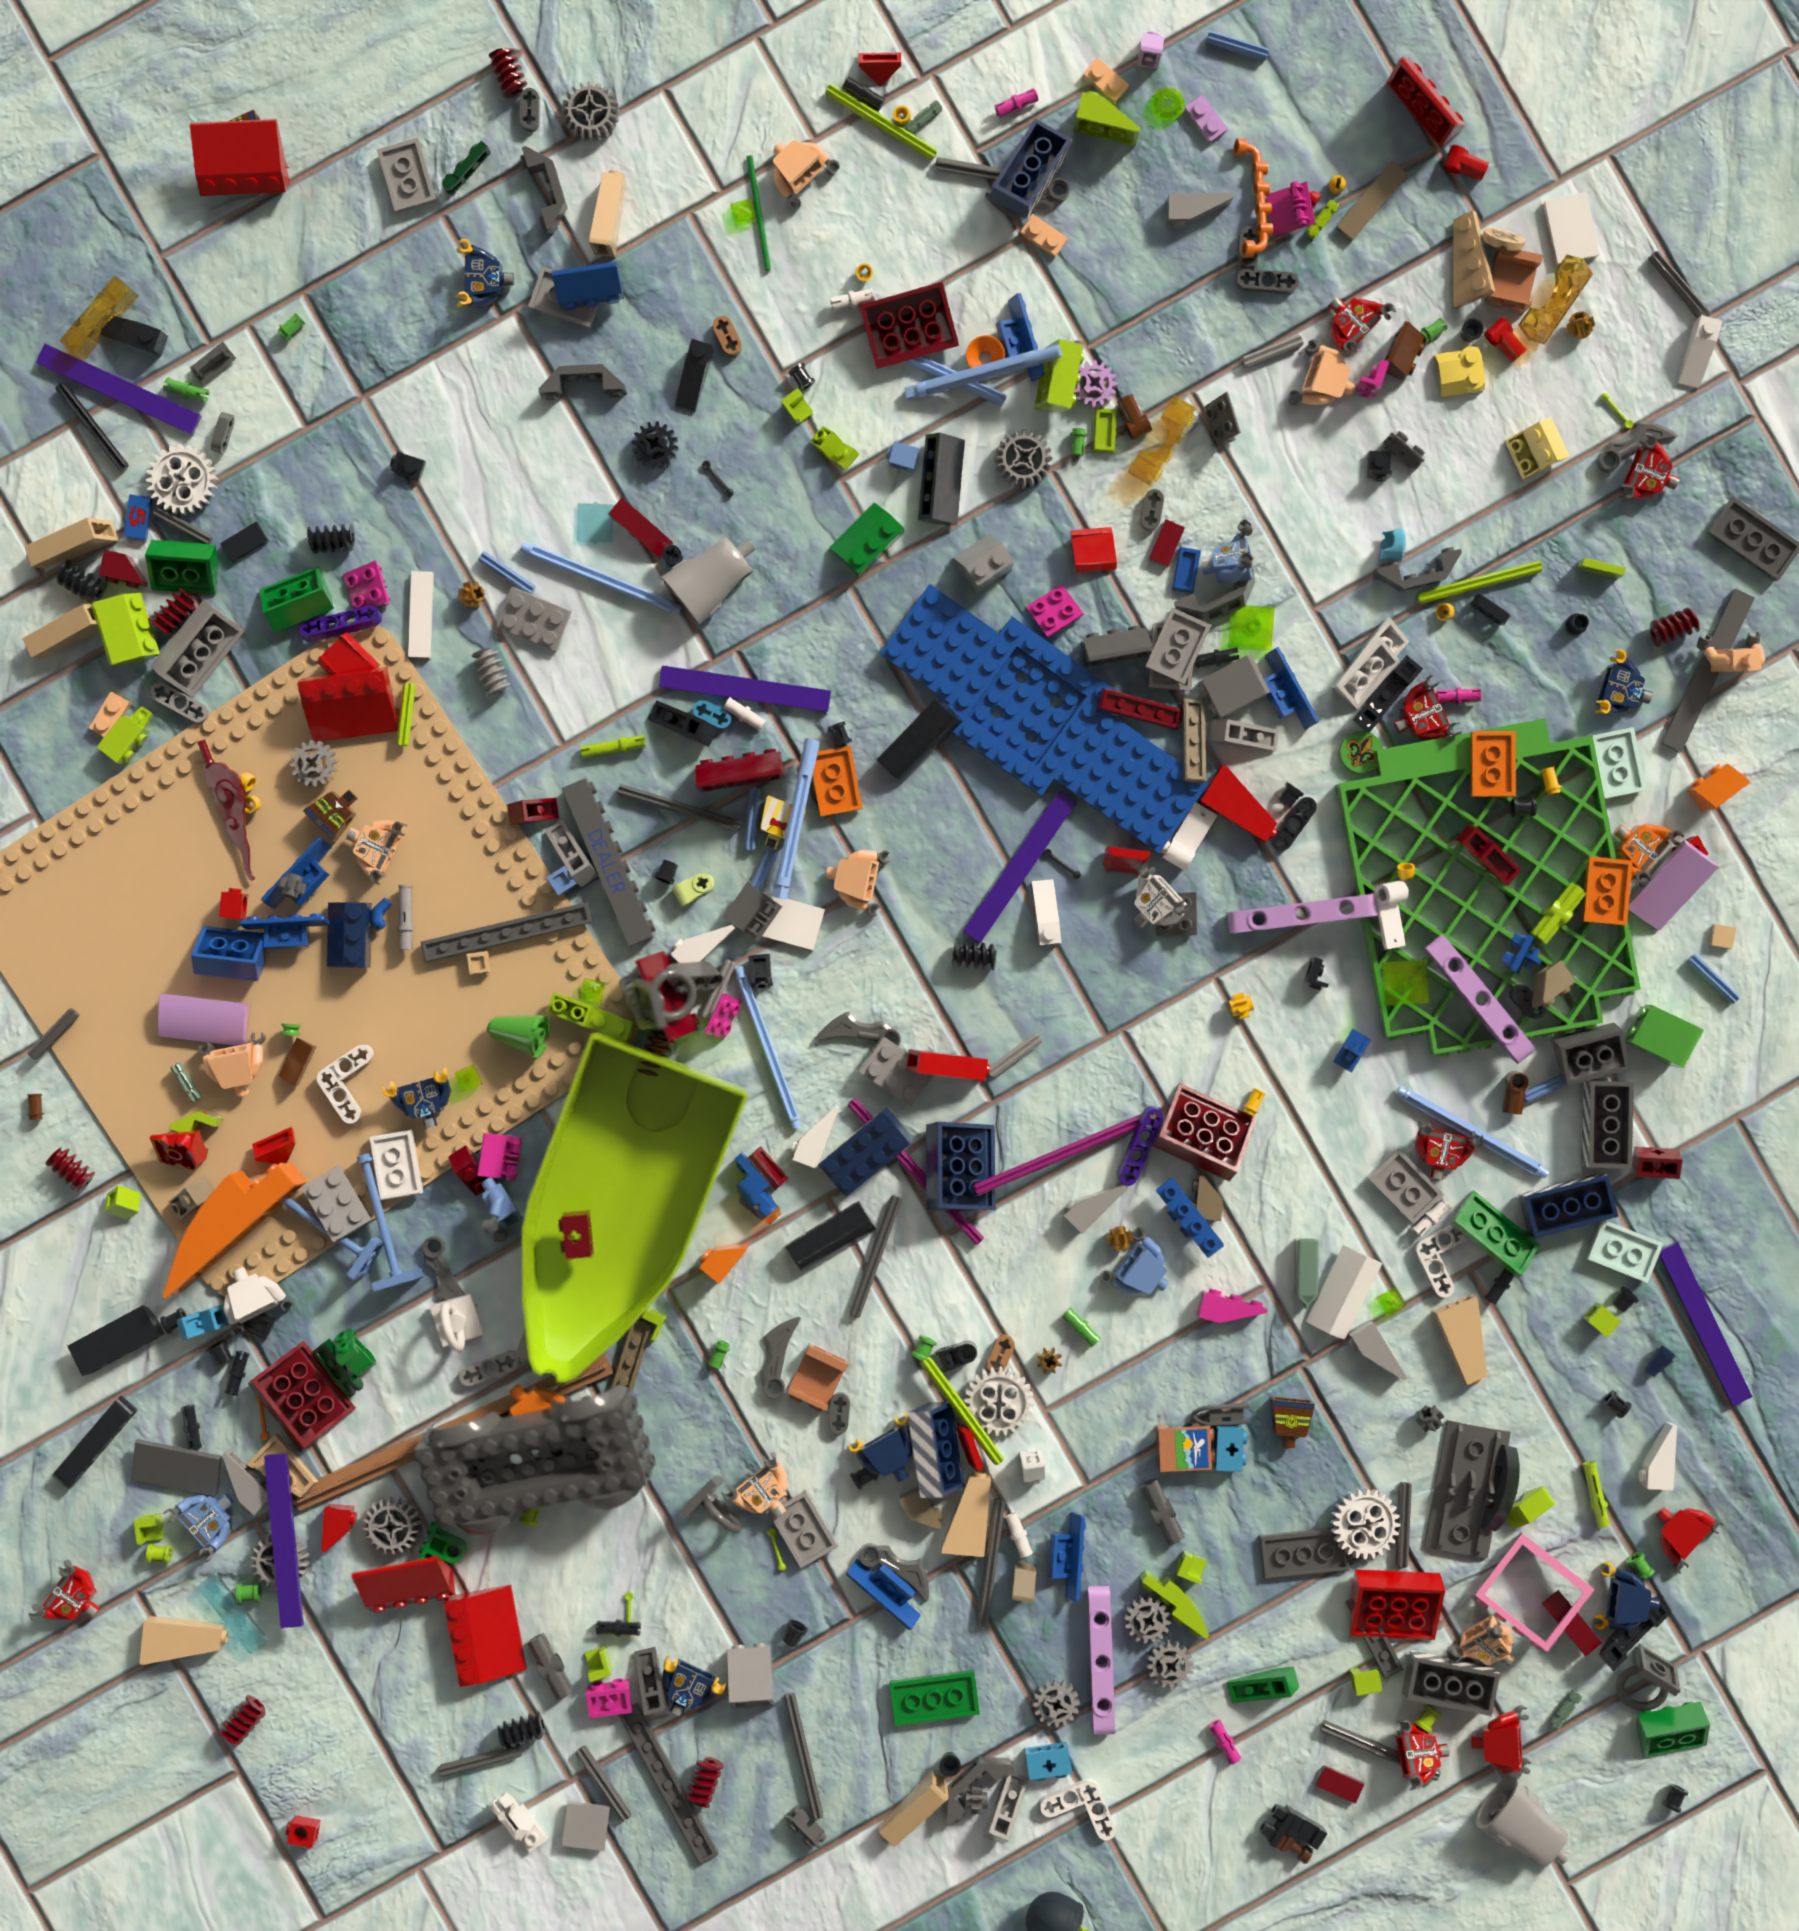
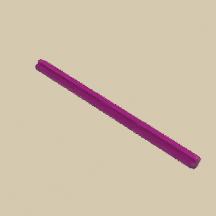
(1057, 1155)
(917, 1173)

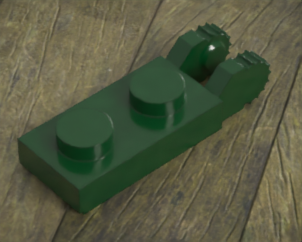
(464, 169)
(341, 1375)

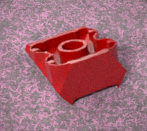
(1093, 550)
(346, 656)
(1124, 860)
(180, 1148)

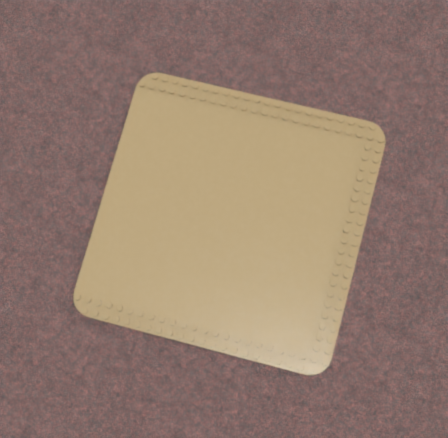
(125, 878)

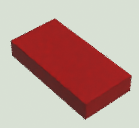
(969, 1447)

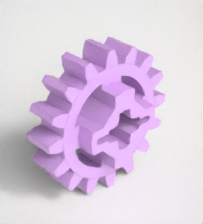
(1099, 391)

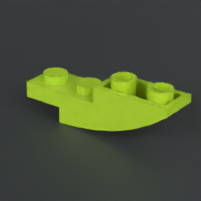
(591, 1017)
(1182, 1606)

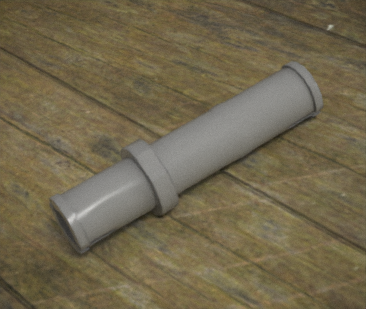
(405, 917)

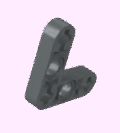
(1251, 270)

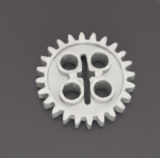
(164, 471)
(1019, 1401)
(1368, 1541)

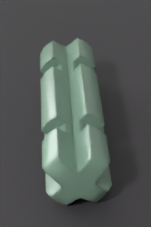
(923, 117)
(186, 1082)
(1565, 1709)

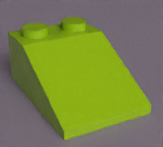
(1103, 120)

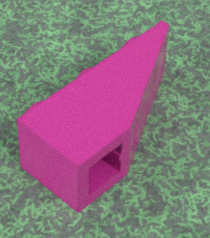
(1222, 1308)

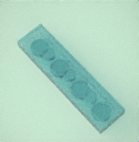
(232, 1613)

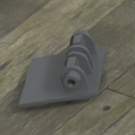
(1222, 419)
(752, 911)
(1187, 924)

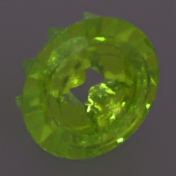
(1167, 113)

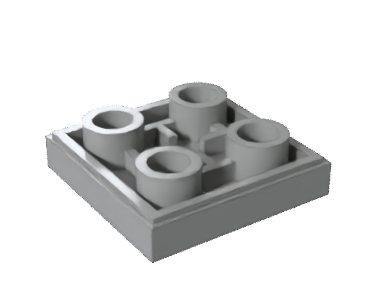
(585, 1826)

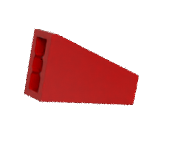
(1238, 806)
(947, 1064)

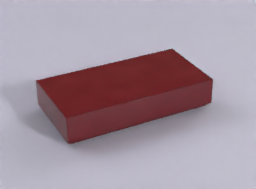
(1166, 543)
(767, 1168)
(1340, 1784)

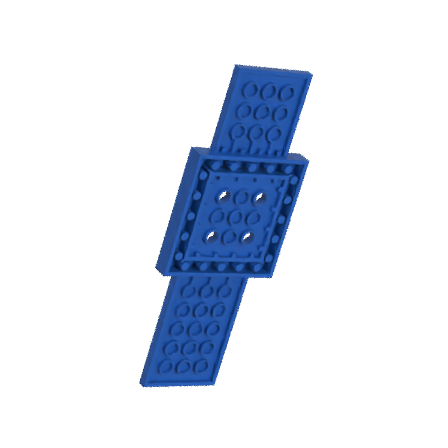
(1075, 743)

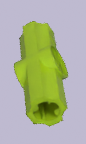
(1558, 913)

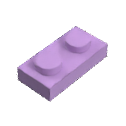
(1205, 119)

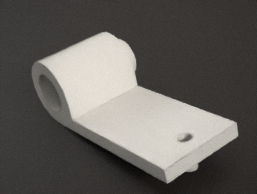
(1188, 837)
(1387, 900)

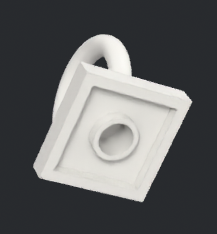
(457, 1321)

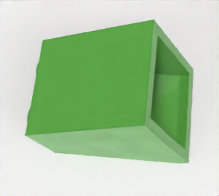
(1663, 1036)

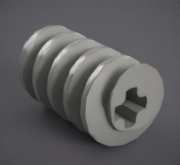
(490, 671)

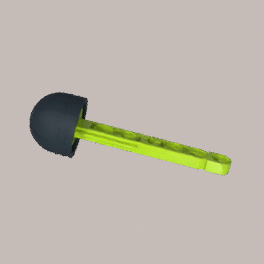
(1054, 1913)

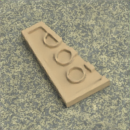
(1470, 263)

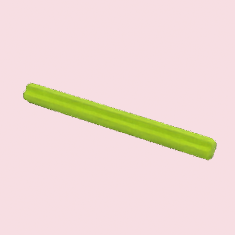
(881, 122)
(1479, 582)
(962, 1410)

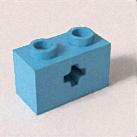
(1236, 1458)
(1037, 1758)

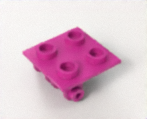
(1291, 208)
(366, 586)
(1054, 611)
(723, 1016)
(499, 1156)

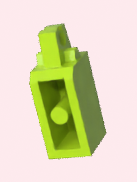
(126, 736)

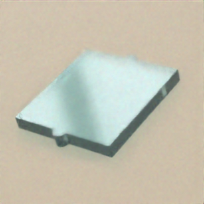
(594, 523)

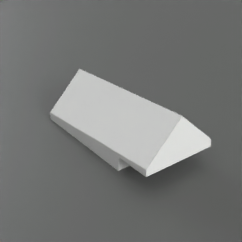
(1372, 664)
(1343, 1292)

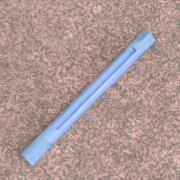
(983, 372)
(797, 811)

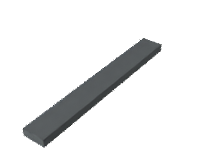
(1703, 678)
(506, 932)
(669, 1784)

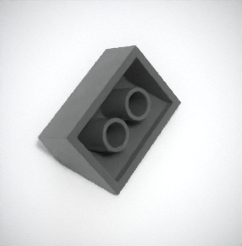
(1116, 645)
(1591, 1053)

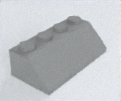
(197, 648)

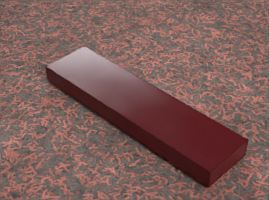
(1139, 709)

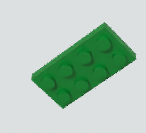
(1495, 1234)
(934, 1697)

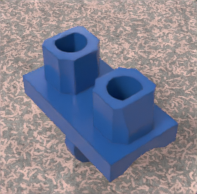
(1524, 944)
(1351, 1050)

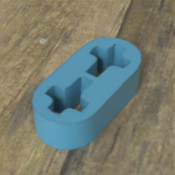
(715, 710)

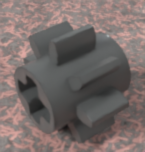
(292, 886)
(1430, 1418)
(976, 1800)

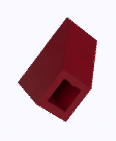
(122, 568)
(465, 1167)

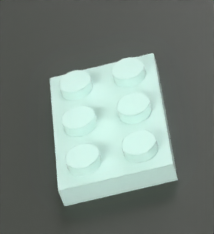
(1619, 763)
(1624, 1250)

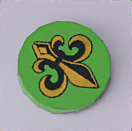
(1358, 751)

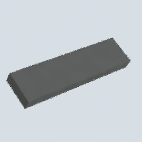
(1381, 1651)

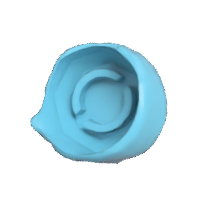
(1393, 545)

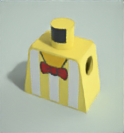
(775, 820)

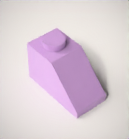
(1150, 50)

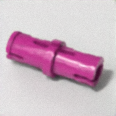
(1016, 103)
(1459, 695)
(1224, 1741)

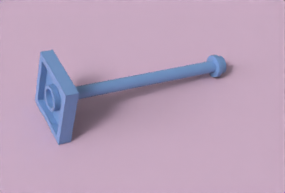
(365, 1255)
(396, 1274)

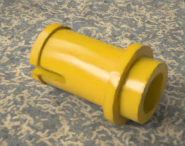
(1550, 781)
(1253, 1102)

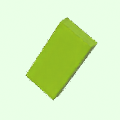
(1104, 430)
(1601, 568)

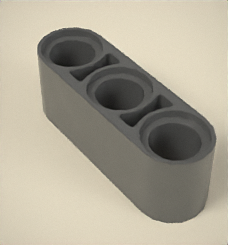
(702, 973)

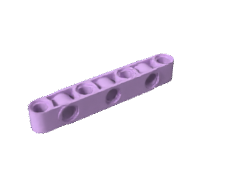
(1317, 912)
(1490, 1011)
(1101, 1674)

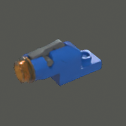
(753, 1192)

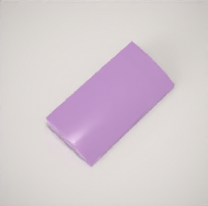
(1672, 885)
(202, 1019)

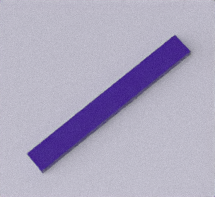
(118, 389)
(745, 688)
(1020, 866)
(1704, 1324)
(283, 1540)

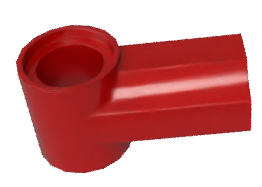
(1460, 161)
(1502, 336)

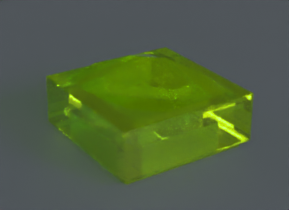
(743, 212)
(592, 990)
(468, 1078)
(1391, 1301)

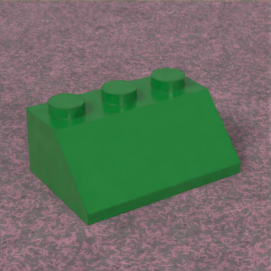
(867, 539)
(183, 566)
(296, 599)
(1672, 1729)

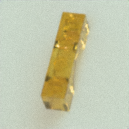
(1569, 282)
(84, 333)
(1148, 462)

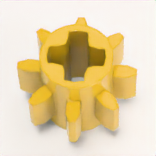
(1241, 1005)

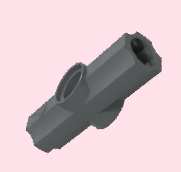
(1162, 1511)
(550, 1666)

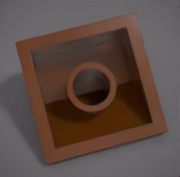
(1403, 350)

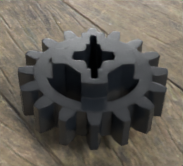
(650, 453)

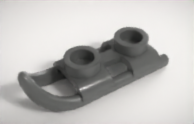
(1216, 1414)

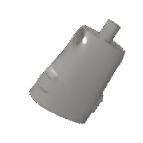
(709, 577)
(1517, 1821)

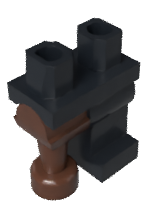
(1287, 1828)

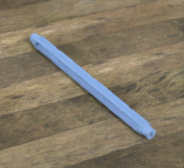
(601, 578)
(767, 1047)
(1466, 1129)

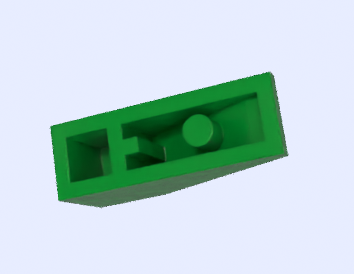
(1264, 1685)

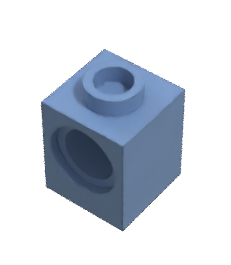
(902, 456)
(562, 881)

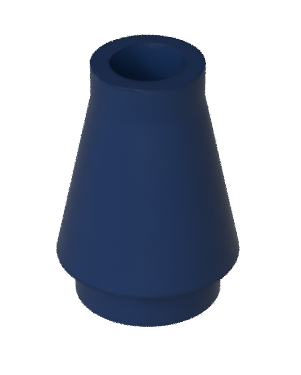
(1660, 1360)

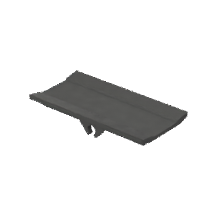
(1464, 1487)

